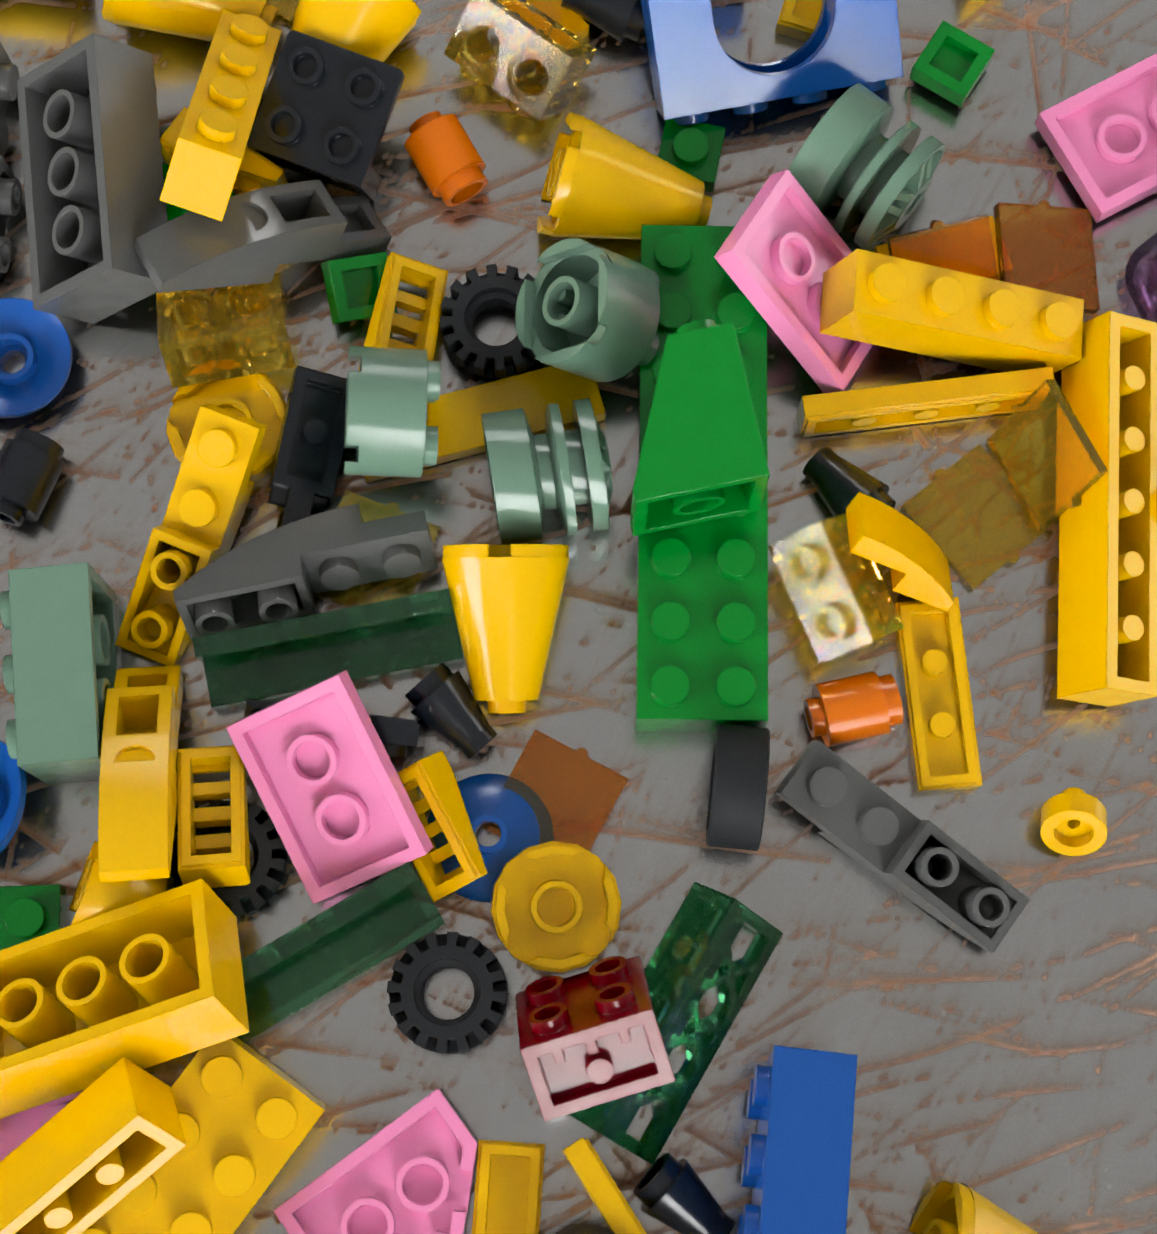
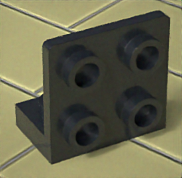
(326, 113)

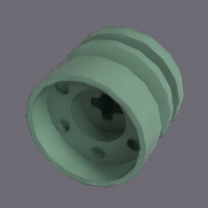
(871, 173)
(547, 471)

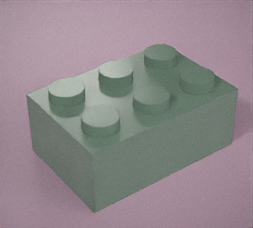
(59, 668)

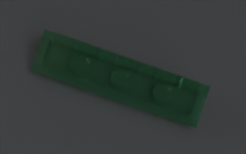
(305, 650)
(336, 948)
(685, 964)

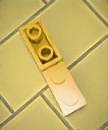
(195, 529)
(139, 774)

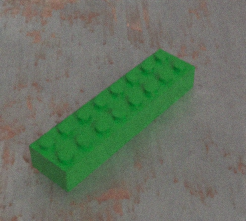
(704, 581)

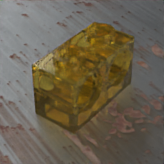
(524, 39)
(224, 332)
(834, 590)

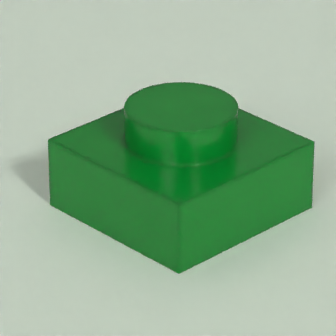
(951, 63)
(693, 149)
(353, 286)
(30, 912)

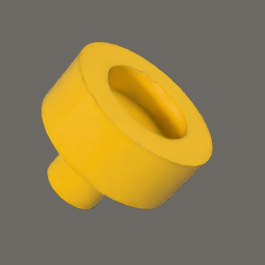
(1073, 823)

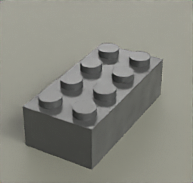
(90, 176)

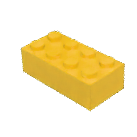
(118, 986)
(239, 1132)

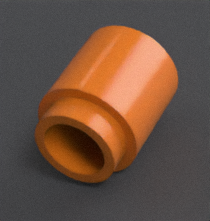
(446, 158)
(853, 708)

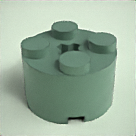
(589, 311)
(390, 411)

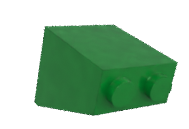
(701, 435)

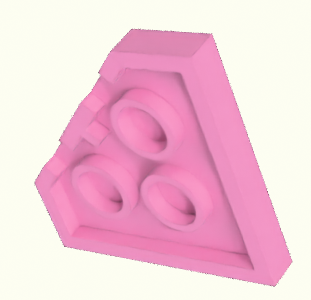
(398, 1182)

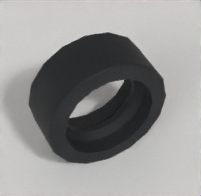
(738, 787)

